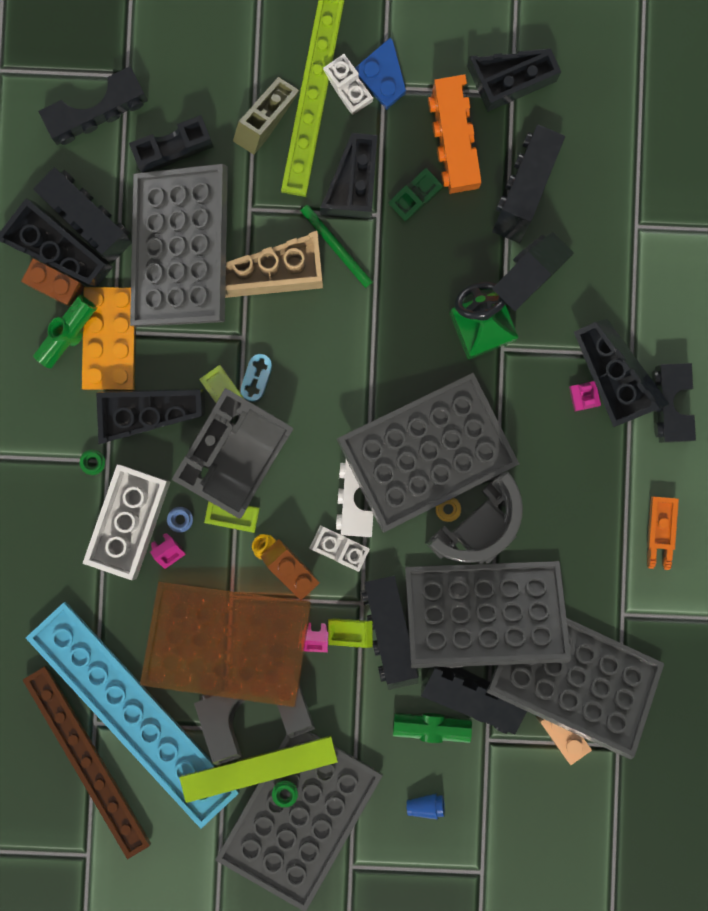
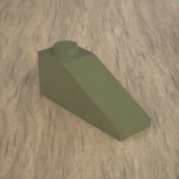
(264, 115)

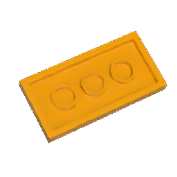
(109, 341)

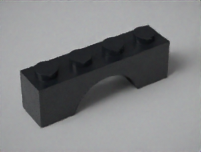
(121, 96)

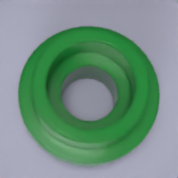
(84, 462)
(281, 801)

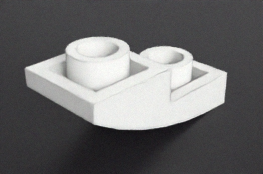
(347, 84)
(339, 548)

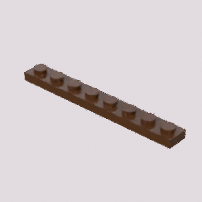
(87, 762)

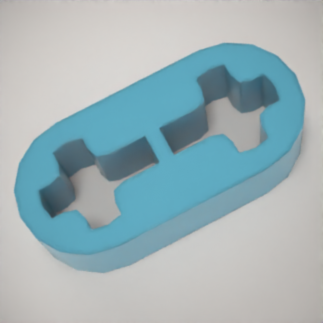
(250, 376)

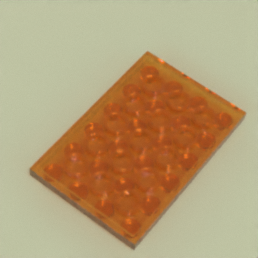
(226, 644)

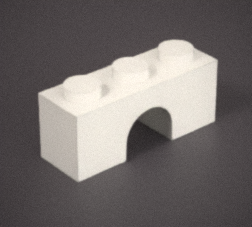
(352, 520)

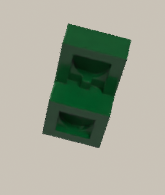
(415, 194)

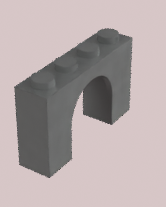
(217, 719)

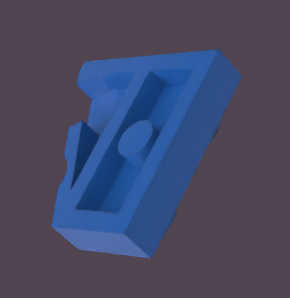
(382, 74)

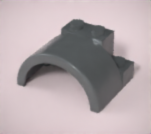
(233, 453)
(487, 528)

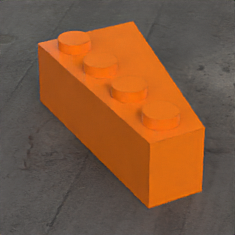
(454, 134)

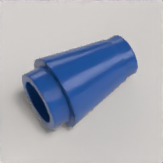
(427, 807)

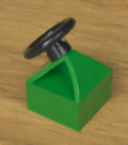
(483, 322)

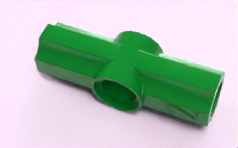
(65, 331)
(432, 727)

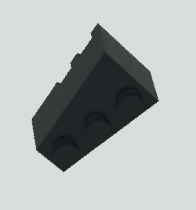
(512, 75)
(353, 182)

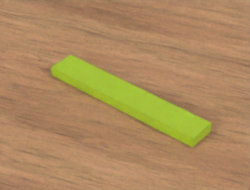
(258, 769)

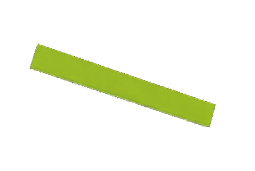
(312, 97)

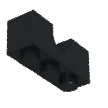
(158, 152)
(671, 424)

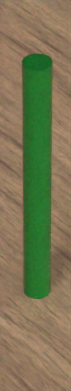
(336, 246)

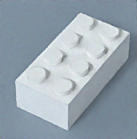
(126, 522)

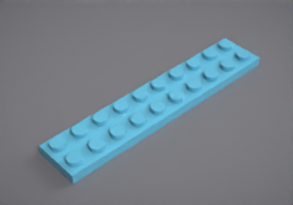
(125, 707)

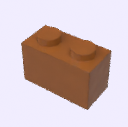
(52, 283)
(289, 569)

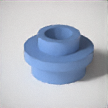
(171, 519)

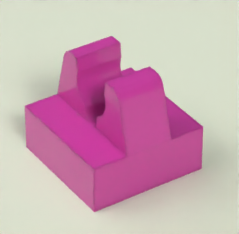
(585, 396)
(167, 552)
(316, 640)

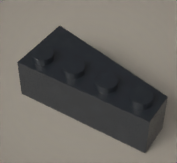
(528, 183)
(83, 215)
(49, 241)
(532, 269)
(618, 374)
(140, 411)
(391, 632)
(468, 695)

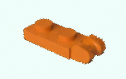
(662, 530)

